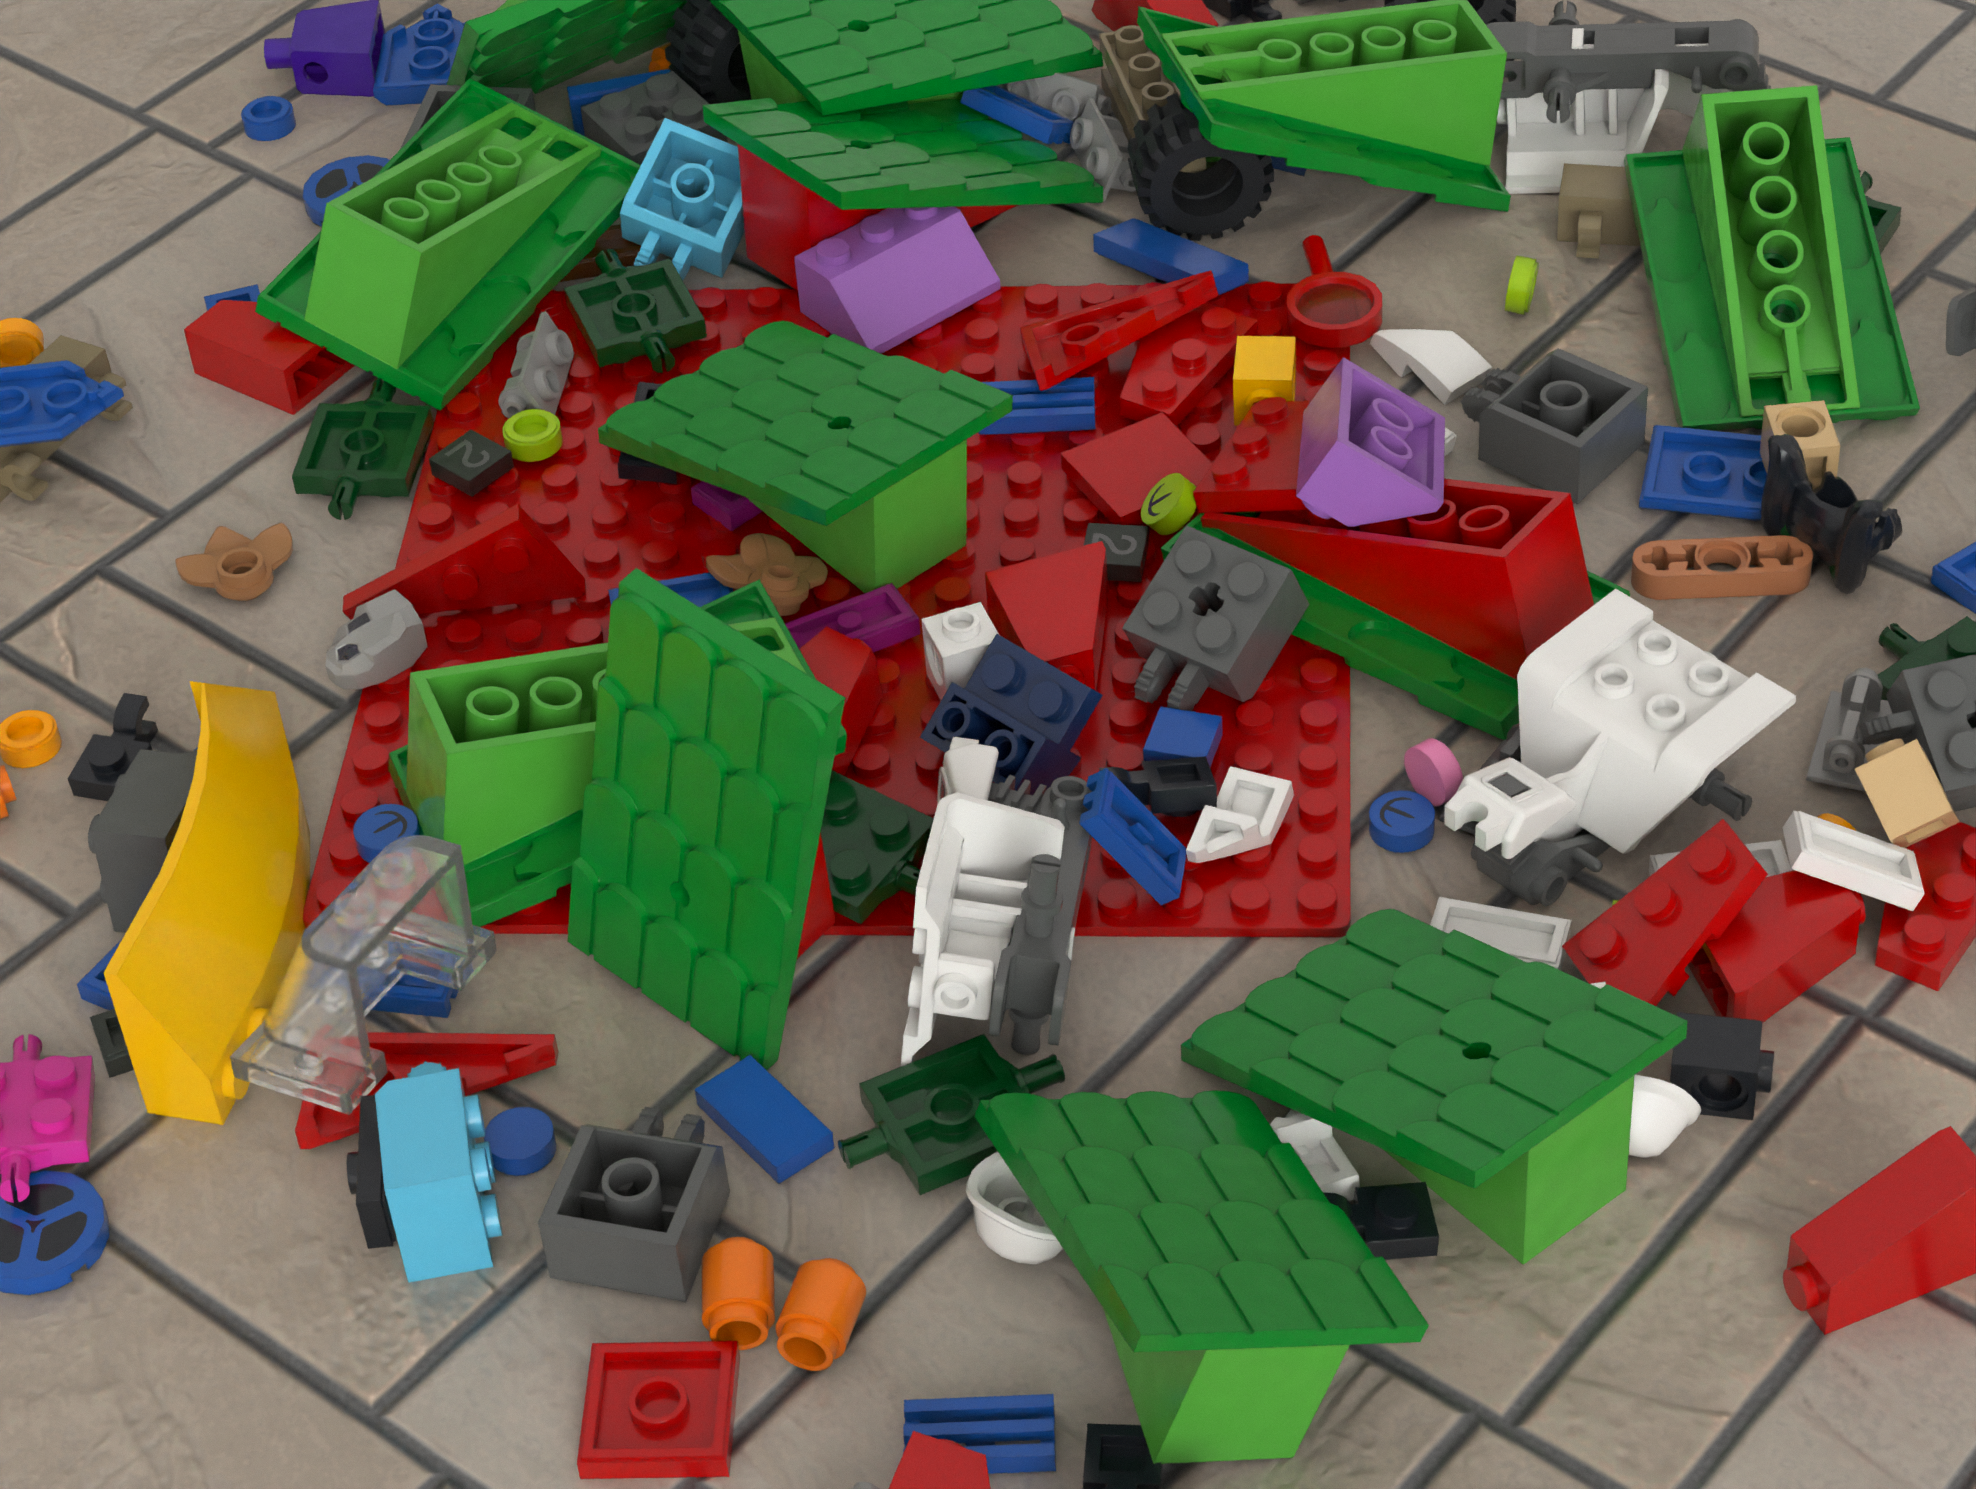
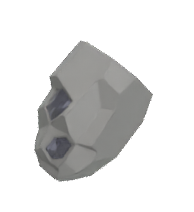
(376, 643)

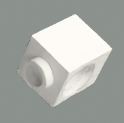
(956, 645)

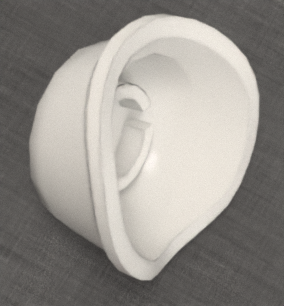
(1658, 1115)
(1007, 1216)

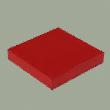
(1129, 462)
(659, 1410)

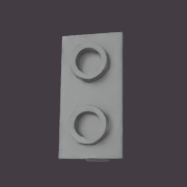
(1061, 94)
(1102, 149)
(538, 370)
(1838, 742)

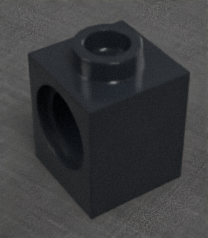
(1722, 1064)

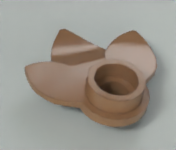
(236, 564)
(775, 564)

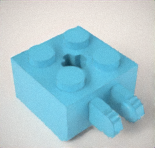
(686, 201)
(437, 1173)

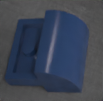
(1021, 710)

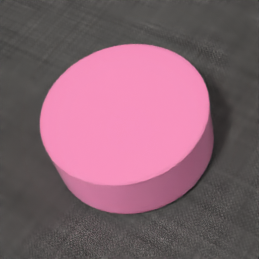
(1433, 771)

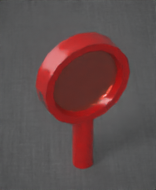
(1332, 306)

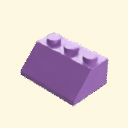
(894, 275)
(1369, 451)

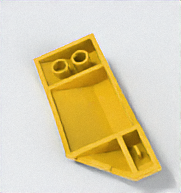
(220, 914)

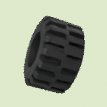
(706, 54)
(1200, 200)

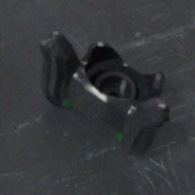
(1826, 518)

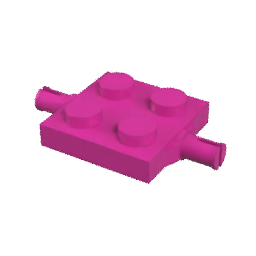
(42, 1114)

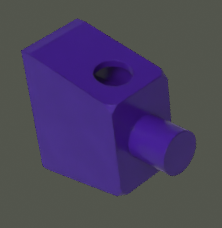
(332, 49)

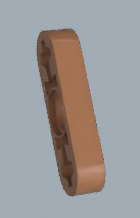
(1780, 569)

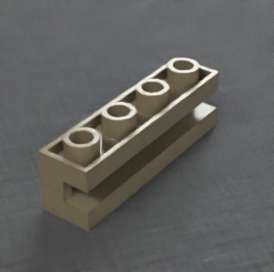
(1135, 81)

